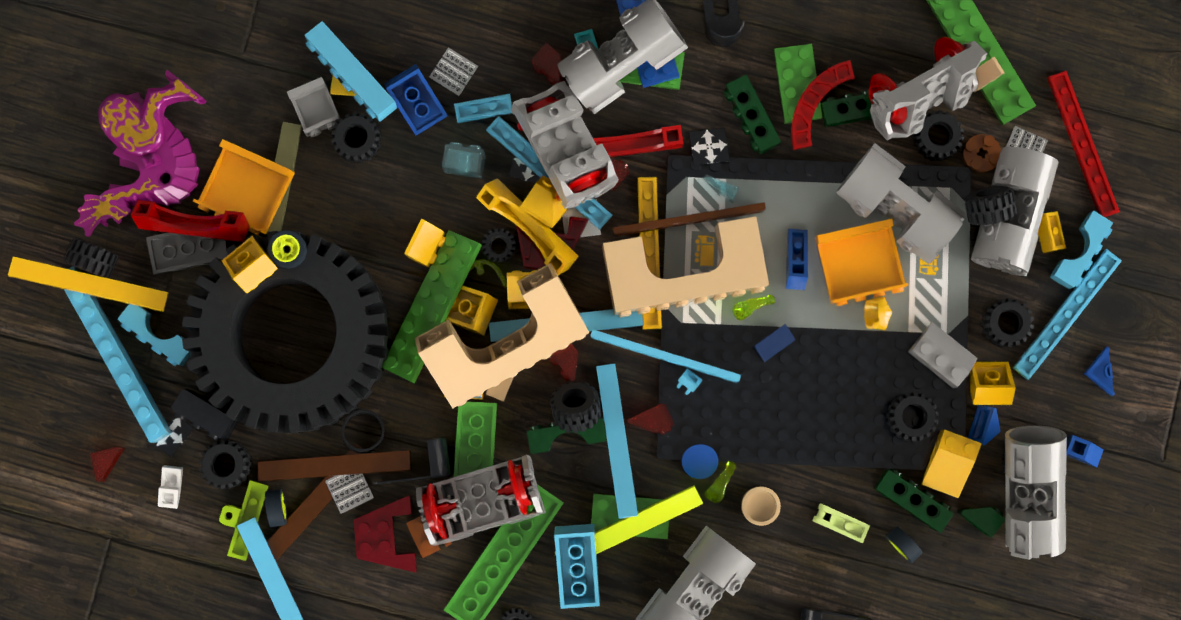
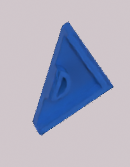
(1101, 372)

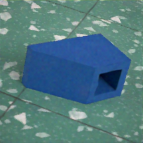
(1083, 450)

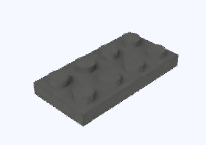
(179, 251)

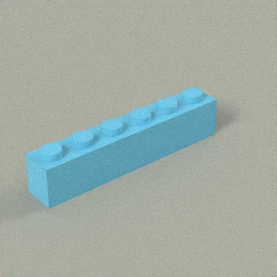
(350, 71)

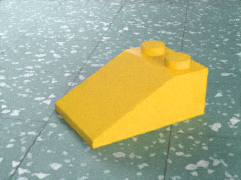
(472, 310)
(950, 463)

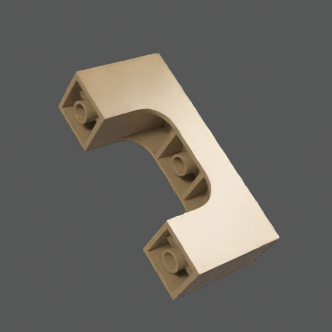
(738, 271)
(469, 371)

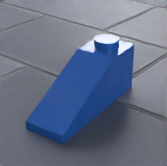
(797, 259)

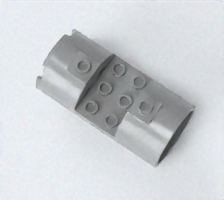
(596, 72)
(925, 223)
(1012, 243)
(1035, 491)
(712, 570)

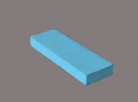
(483, 108)

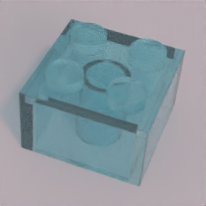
(463, 160)

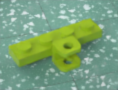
(250, 508)

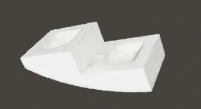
(170, 486)

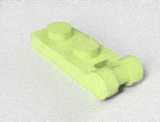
(842, 523)

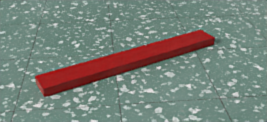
(1083, 144)

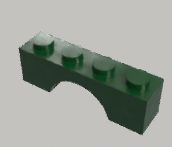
(541, 438)

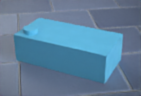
(577, 566)

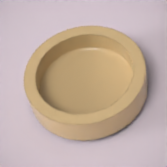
(760, 505)

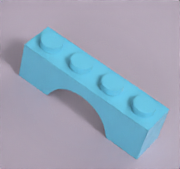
(1093, 230)
(138, 320)

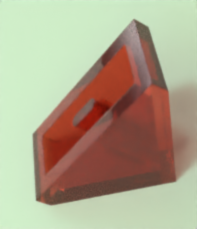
(104, 462)

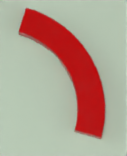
(811, 98)

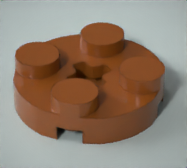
(987, 144)

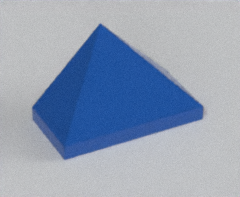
(985, 424)

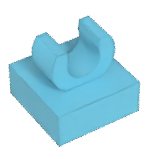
(689, 380)

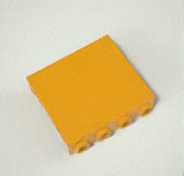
(246, 185)
(860, 262)

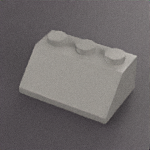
(943, 355)

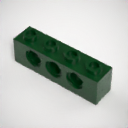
(743, 86)
(832, 117)
(942, 511)

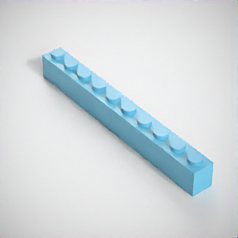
(120, 365)

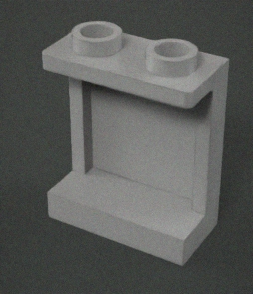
(314, 107)

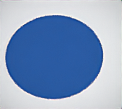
(700, 461)

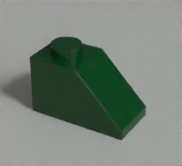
(985, 519)

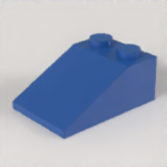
(415, 99)

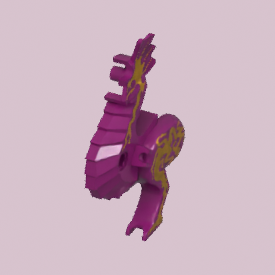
(144, 144)

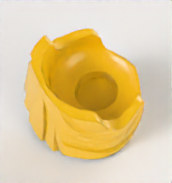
(876, 313)

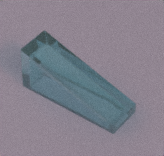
(725, 189)

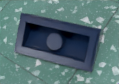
(774, 343)

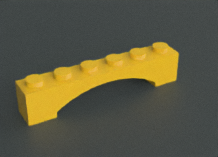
(499, 198)

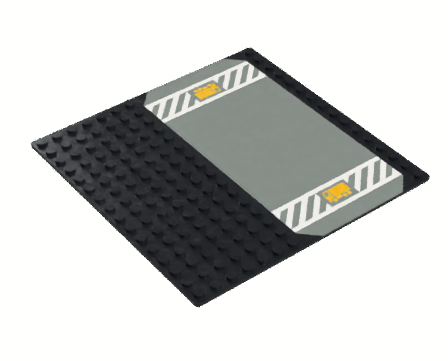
(831, 386)

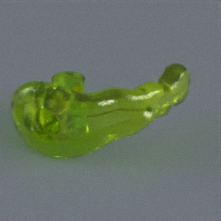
(478, 264)
(745, 308)
(717, 489)

